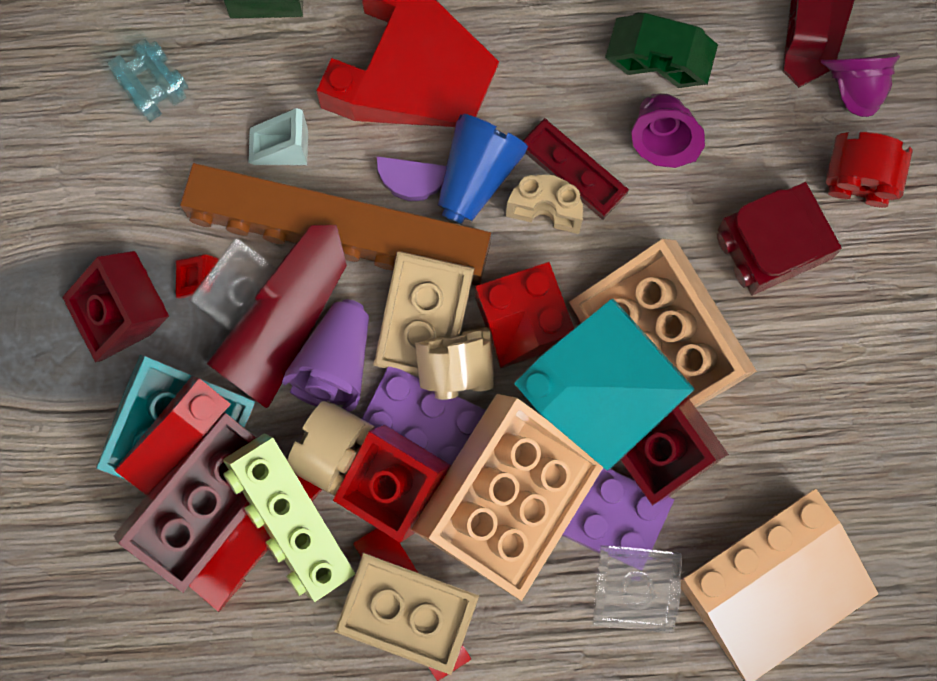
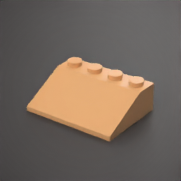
(677, 316)
(508, 495)
(779, 586)

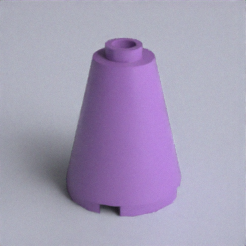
(332, 358)

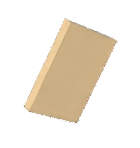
(422, 304)
(407, 614)

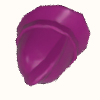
(863, 81)
(667, 132)

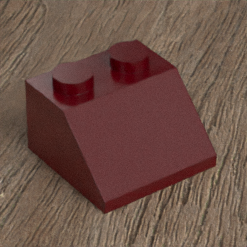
(114, 304)

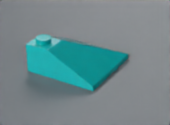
(605, 385)
(145, 398)

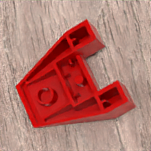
(420, 73)

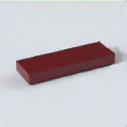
(569, 162)

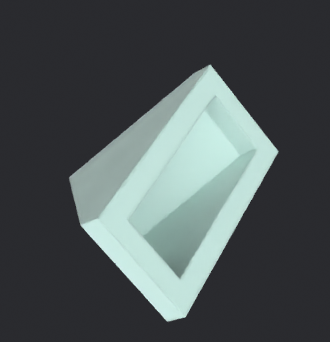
(280, 140)

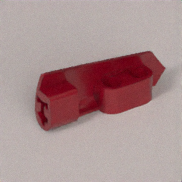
(814, 35)
(282, 315)

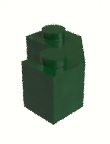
(662, 45)

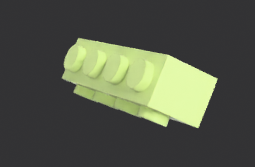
(288, 516)

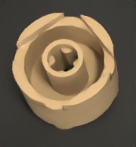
(328, 446)

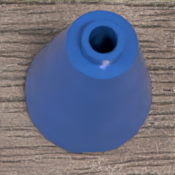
(476, 167)

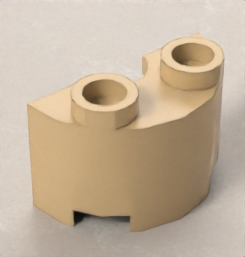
(547, 197)
(456, 363)

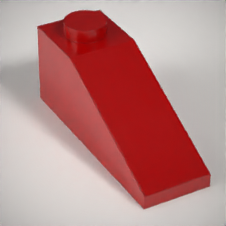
(172, 435)

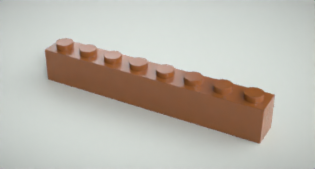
(364, 229)

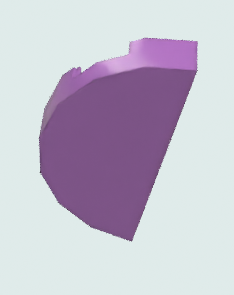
(410, 179)

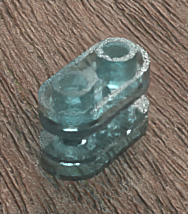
(149, 58)

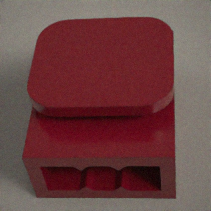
(777, 238)

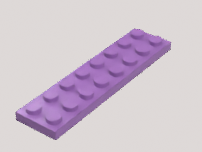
(611, 512)

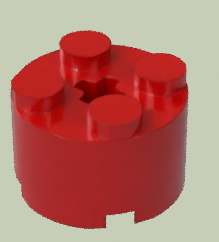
(868, 168)

